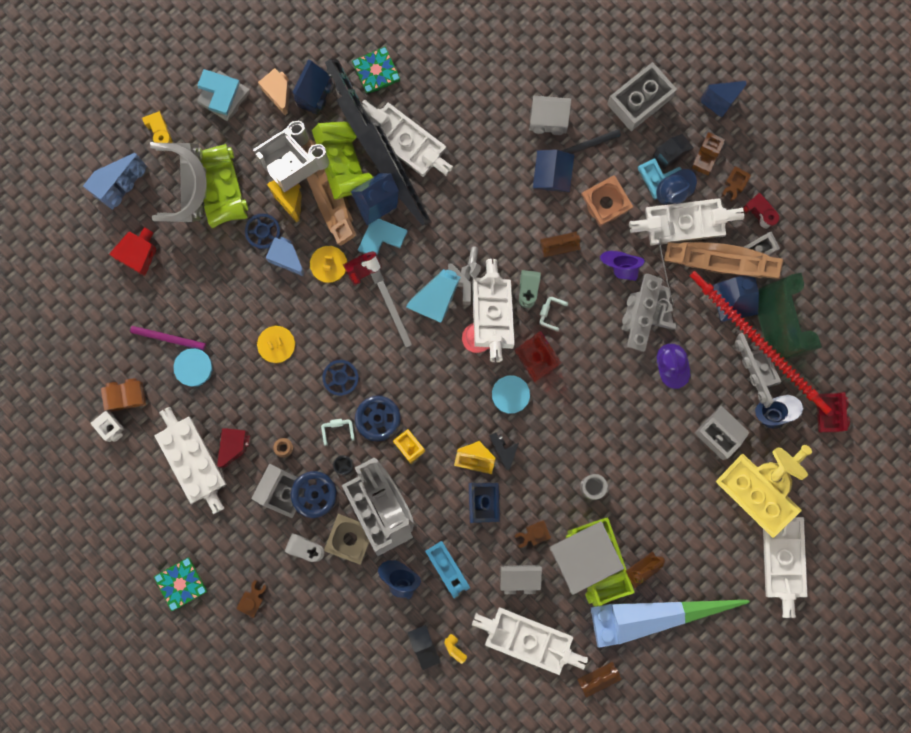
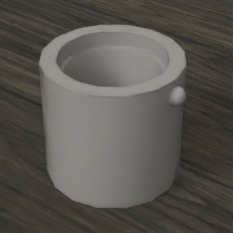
(593, 487)

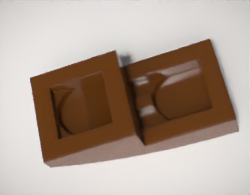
(708, 153)

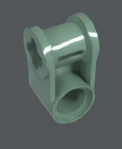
(529, 286)

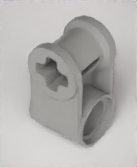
(301, 548)

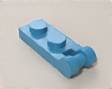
(447, 568)

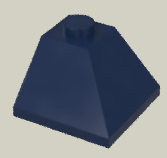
(741, 294)

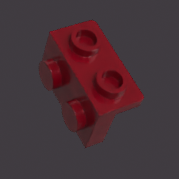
(837, 418)

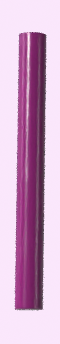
(168, 338)

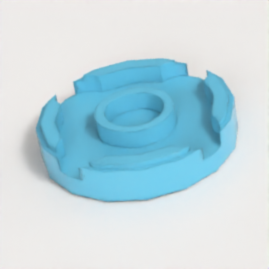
(193, 367)
(510, 394)

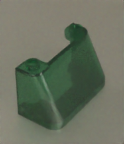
(780, 319)

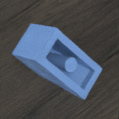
(284, 255)

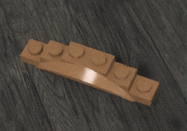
(333, 211)
(724, 259)

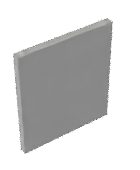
(586, 557)

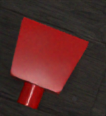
(135, 251)

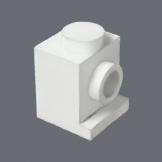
(102, 425)

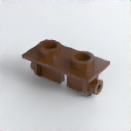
(560, 244)
(645, 569)
(599, 679)

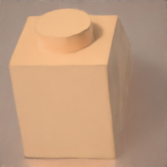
(277, 89)

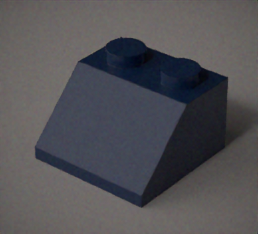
(312, 88)
(376, 197)

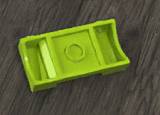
(343, 168)
(223, 191)
(613, 586)

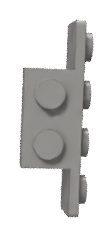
(641, 312)
(761, 369)

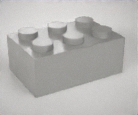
(641, 96)

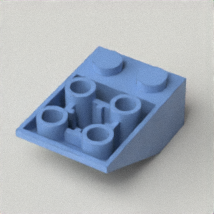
(116, 179)

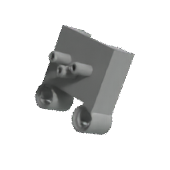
(287, 160)

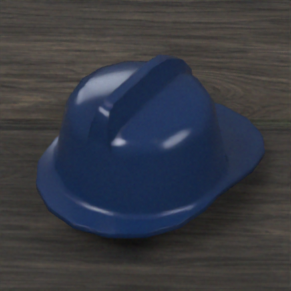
(676, 187)
(782, 411)
(400, 578)

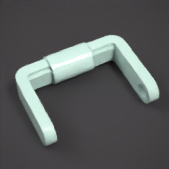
(544, 311)
(337, 423)

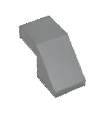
(465, 283)

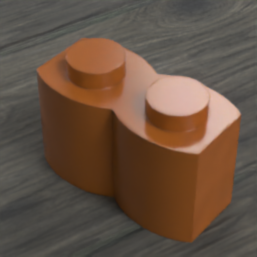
(123, 396)

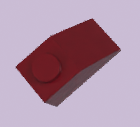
(232, 445)

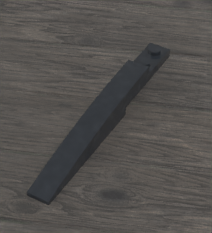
(374, 140)

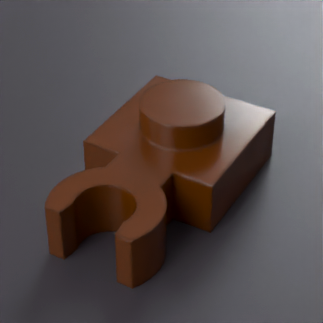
(736, 181)
(535, 533)
(251, 601)

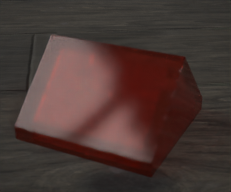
(538, 356)

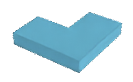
(223, 89)
(653, 175)
(380, 232)

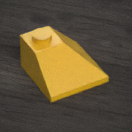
(289, 200)

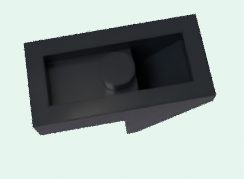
(505, 455)
(424, 647)

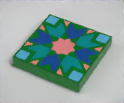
(376, 70)
(180, 584)

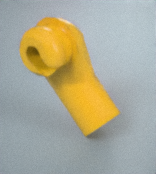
(453, 650)

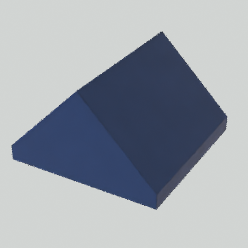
(722, 96)
(553, 170)
(483, 502)

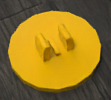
(328, 264)
(276, 344)

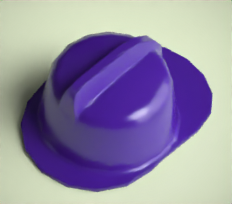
(623, 264)
(673, 366)

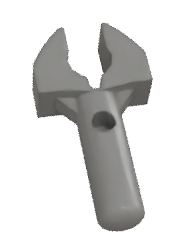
(472, 268)

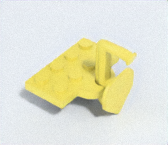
(761, 491)

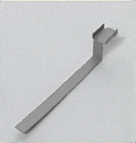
(672, 232)
(378, 279)

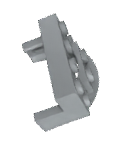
(192, 182)
(389, 505)

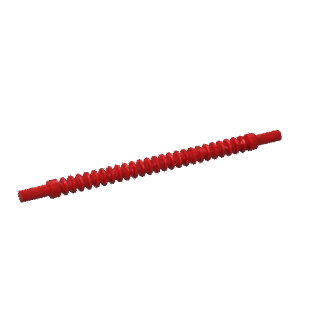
(811, 395)

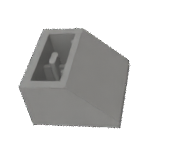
(722, 433)

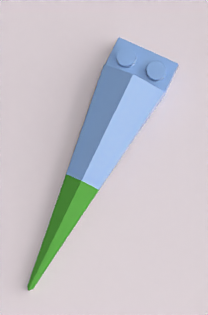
(631, 621)

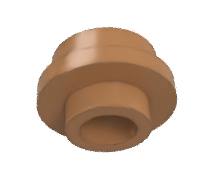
(279, 443)

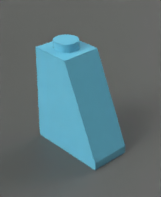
(436, 296)

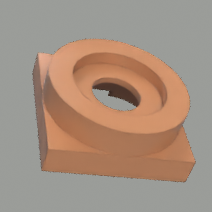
(608, 188)

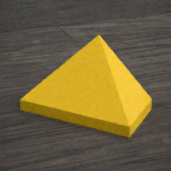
(409, 446)
(475, 458)

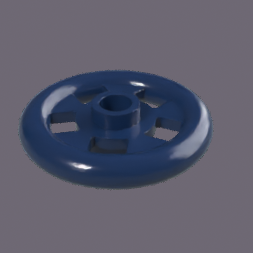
(361, 419)
(329, 497)

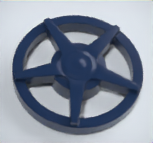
(261, 230)
(340, 377)

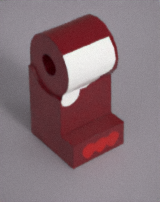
(762, 211)
(362, 266)

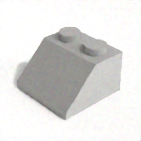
(549, 115)
(275, 491)
(520, 578)

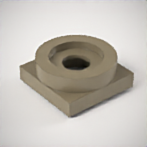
(336, 545)

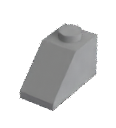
(764, 244)

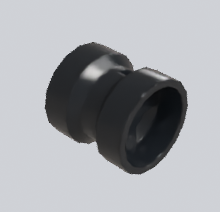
(343, 465)

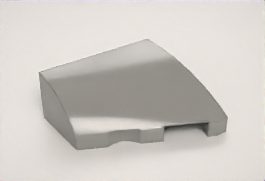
(663, 310)

